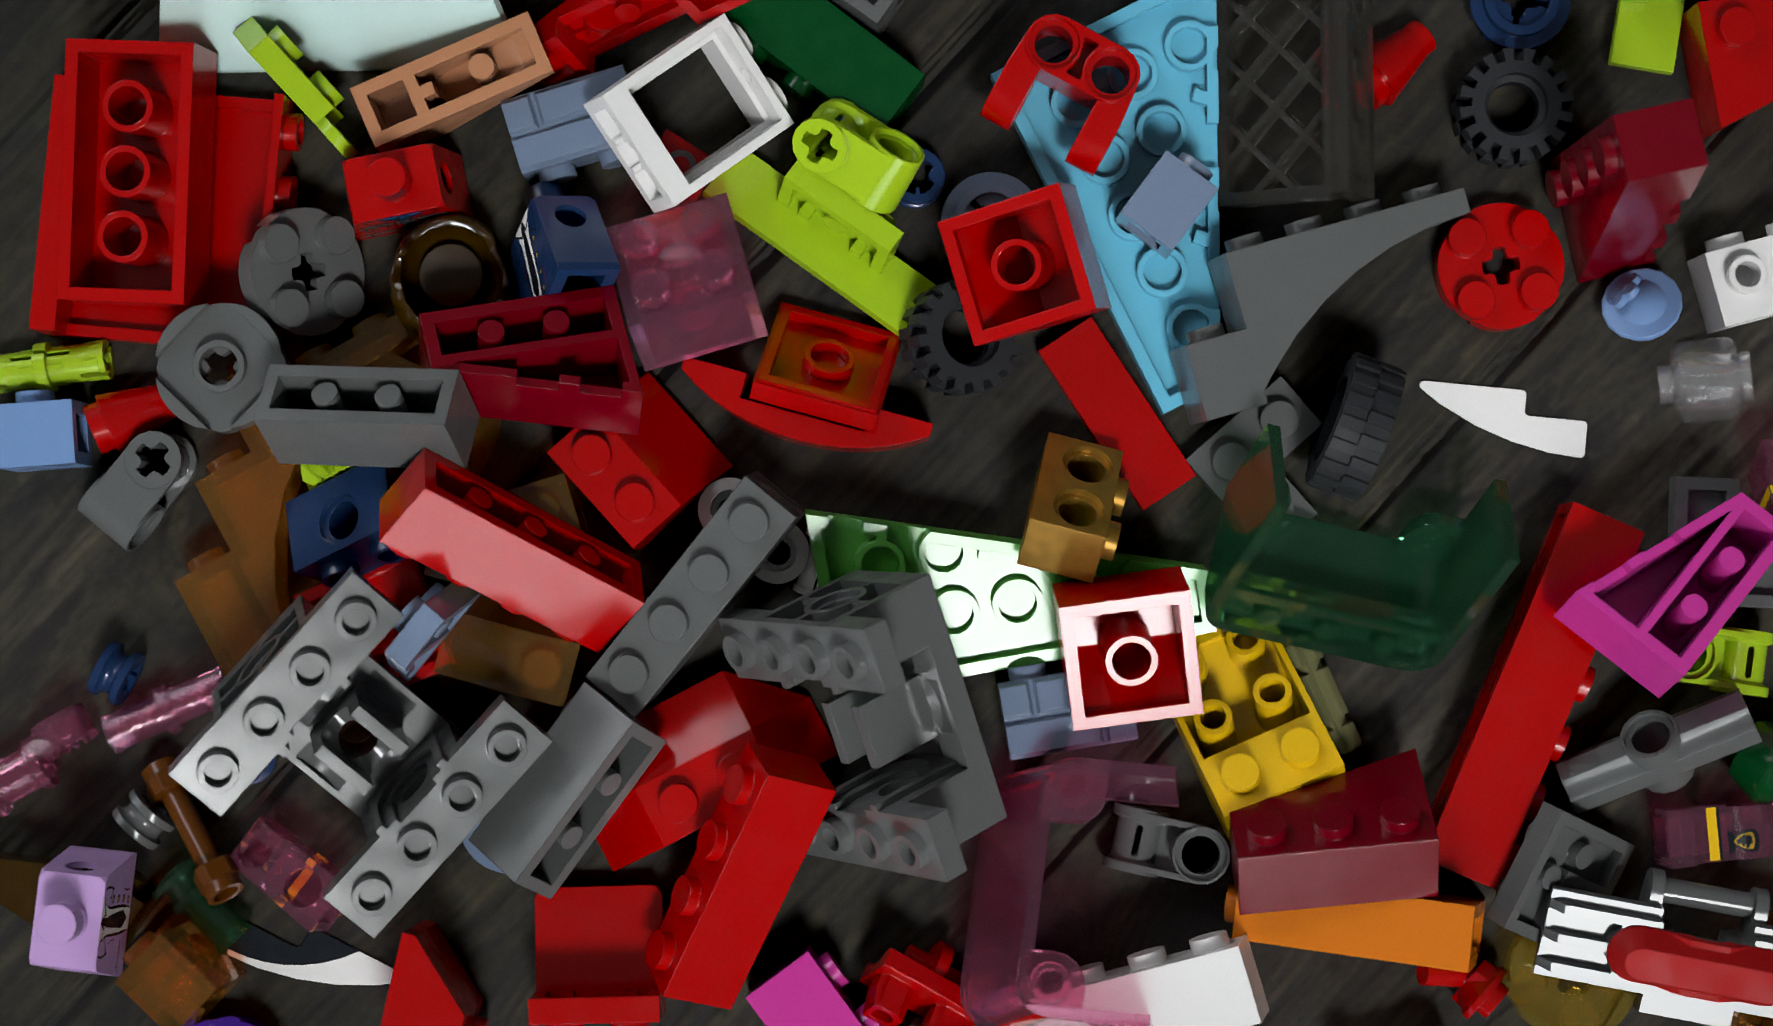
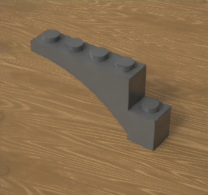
(1279, 285)

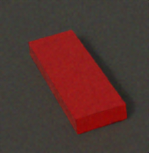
(1116, 412)

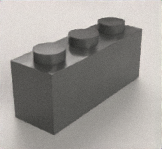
(365, 415)
(568, 792)

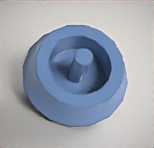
(1642, 304)

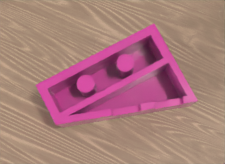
(1675, 597)

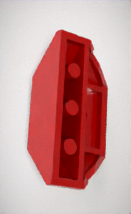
(704, 738)

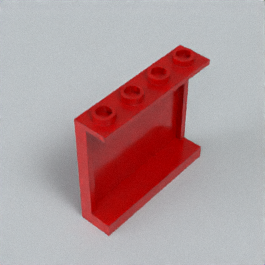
(249, 182)

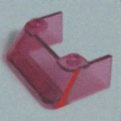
(1002, 971)

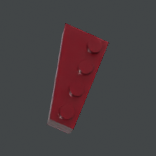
(1625, 185)

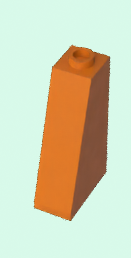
(1415, 931)

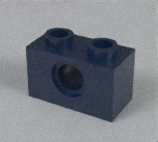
(339, 525)

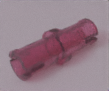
(163, 711)

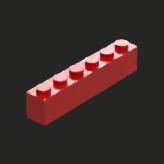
(1526, 700)

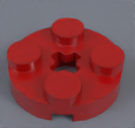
(1529, 288)

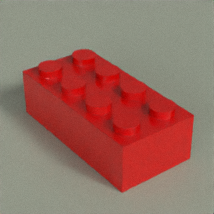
(136, 173)

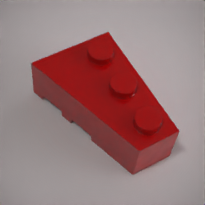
(1728, 59)

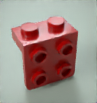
(594, 956)

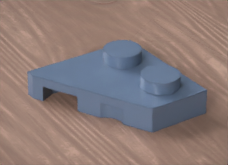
(426, 625)

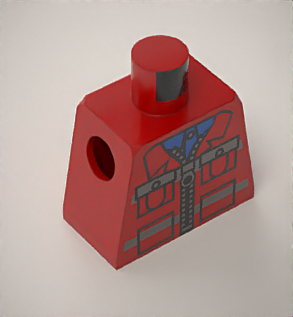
(404, 188)

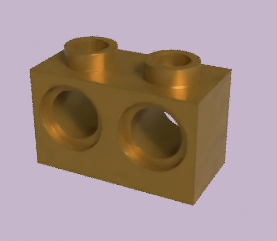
(1073, 507)

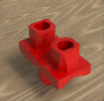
(916, 983)

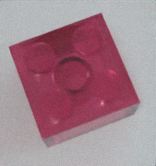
(686, 282)

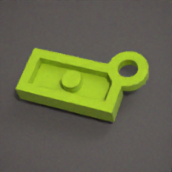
(313, 95)

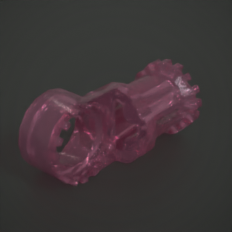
(33, 761)

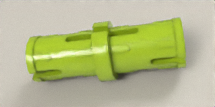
(53, 366)

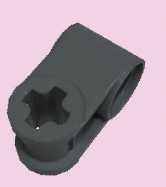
(133, 495)
(1161, 845)

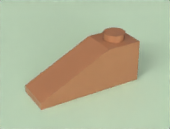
(452, 84)

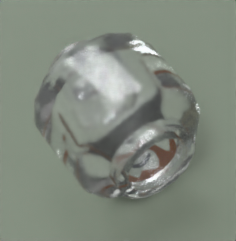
(1706, 380)

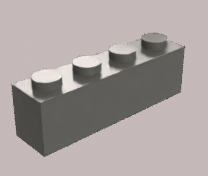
(696, 593)

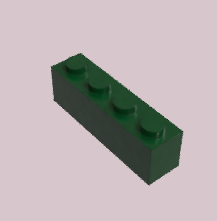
(829, 56)

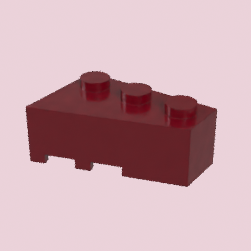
(541, 359)
(1338, 841)

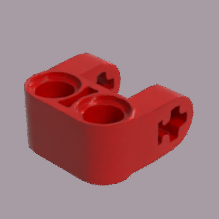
(1070, 78)

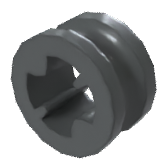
(143, 819)

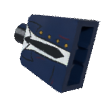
(561, 244)

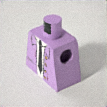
(82, 913)

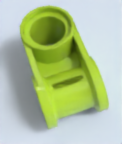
(861, 157)
(1732, 662)

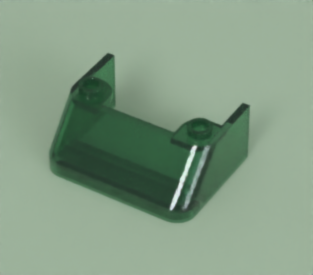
(1347, 588)

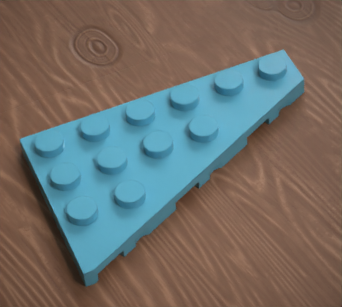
(1170, 111)

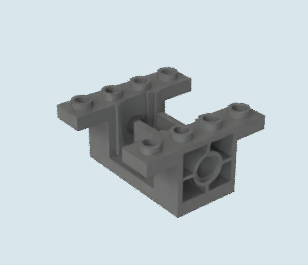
(898, 701)
(410, 782)

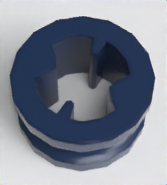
(935, 181)
(116, 673)

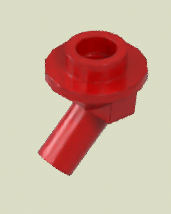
(1477, 990)

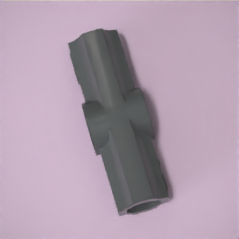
(1658, 751)

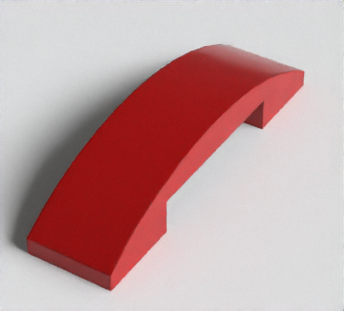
(588, 28)
(728, 390)

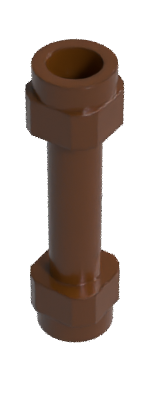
(215, 873)

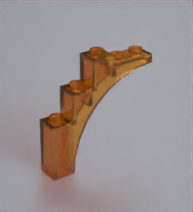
(246, 590)

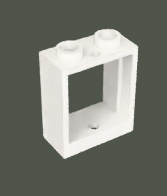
(641, 148)

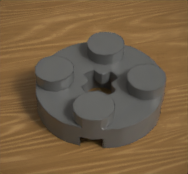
(336, 266)
(185, 368)

